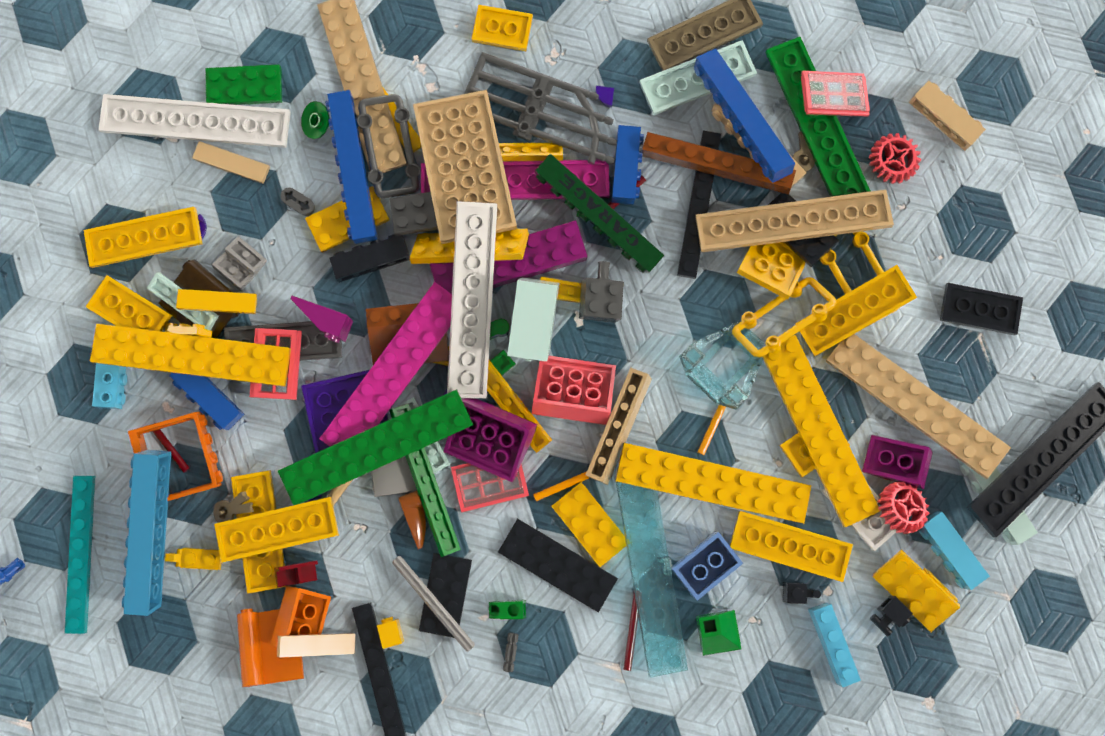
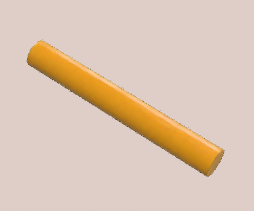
(711, 429)
(560, 486)

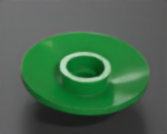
(315, 120)

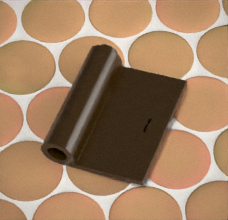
(197, 277)

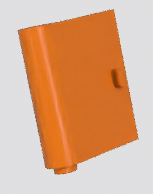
(257, 656)

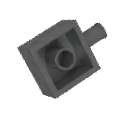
(601, 297)

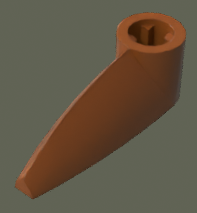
(415, 516)

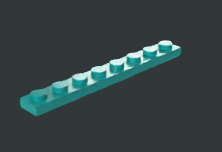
(80, 555)

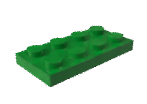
(244, 85)

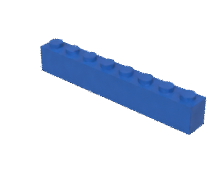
(744, 116)
(352, 167)

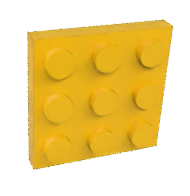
(772, 267)

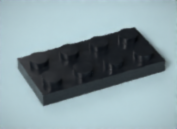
(809, 249)
(981, 309)
(449, 585)

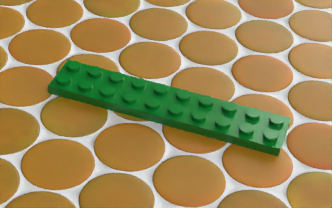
(821, 132)
(375, 447)

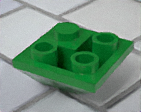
(718, 632)

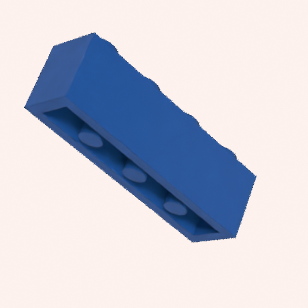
(626, 165)
(209, 398)

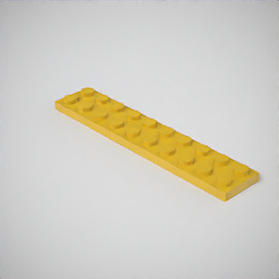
(190, 355)
(821, 433)
(713, 483)

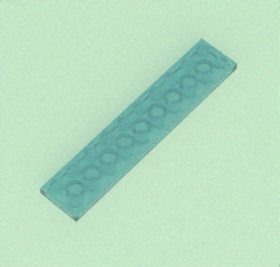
(652, 580)

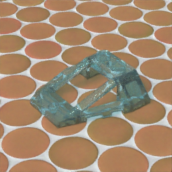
(723, 394)

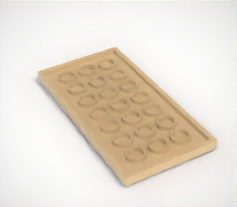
(463, 159)

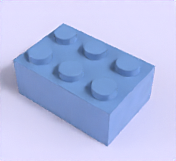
(706, 565)

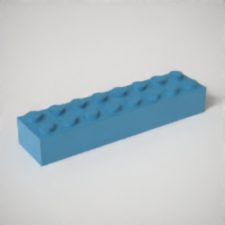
(146, 532)

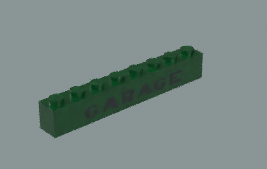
(599, 213)

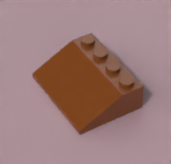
(385, 323)

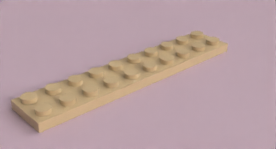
(361, 77)
(794, 221)
(919, 405)

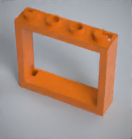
(138, 444)

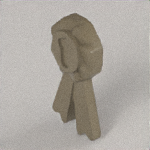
(804, 156)
(226, 510)

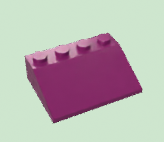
(494, 441)

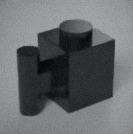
(797, 592)
(893, 612)

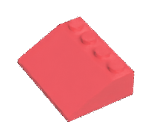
(574, 390)

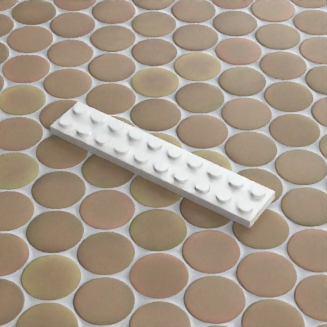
(194, 120)
(472, 298)

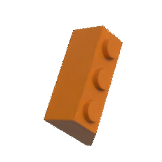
(300, 613)

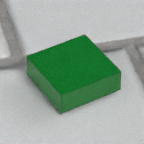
(502, 362)

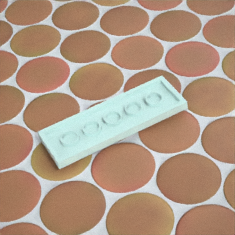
(682, 85)

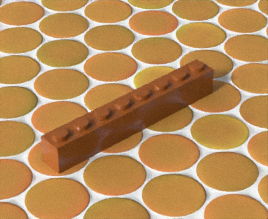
(712, 162)

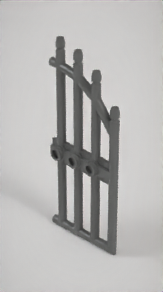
(534, 106)

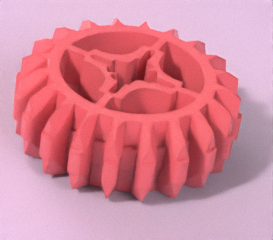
(901, 172)
(899, 510)

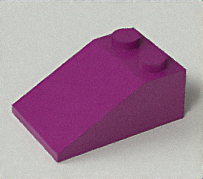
(330, 322)
(897, 461)

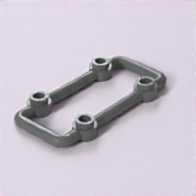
(401, 116)

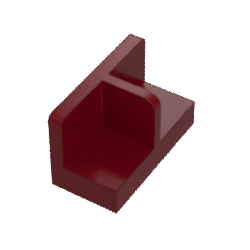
(296, 573)

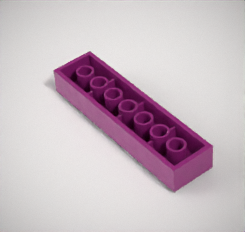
(543, 253)

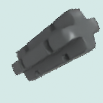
(510, 653)

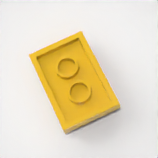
(502, 28)
(798, 455)

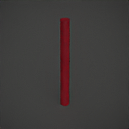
(631, 636)

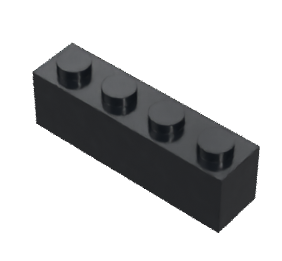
(369, 258)

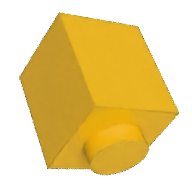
(390, 632)

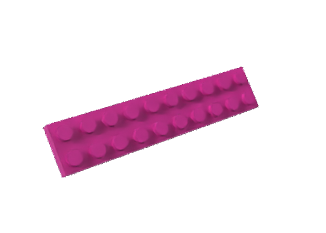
(525, 186)
(394, 367)

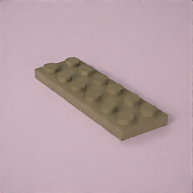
(704, 32)

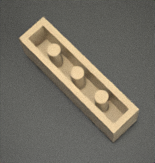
(947, 115)

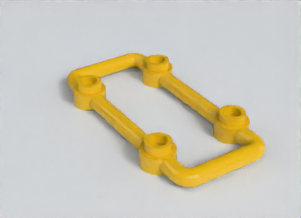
(861, 241)
(773, 343)

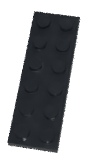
(557, 565)

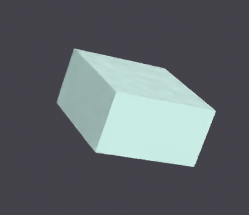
(533, 319)

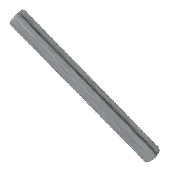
(433, 603)

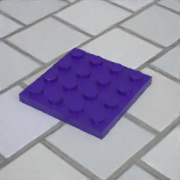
(326, 399)

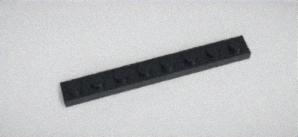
(698, 205)
(378, 670)

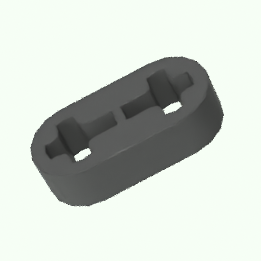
(295, 204)

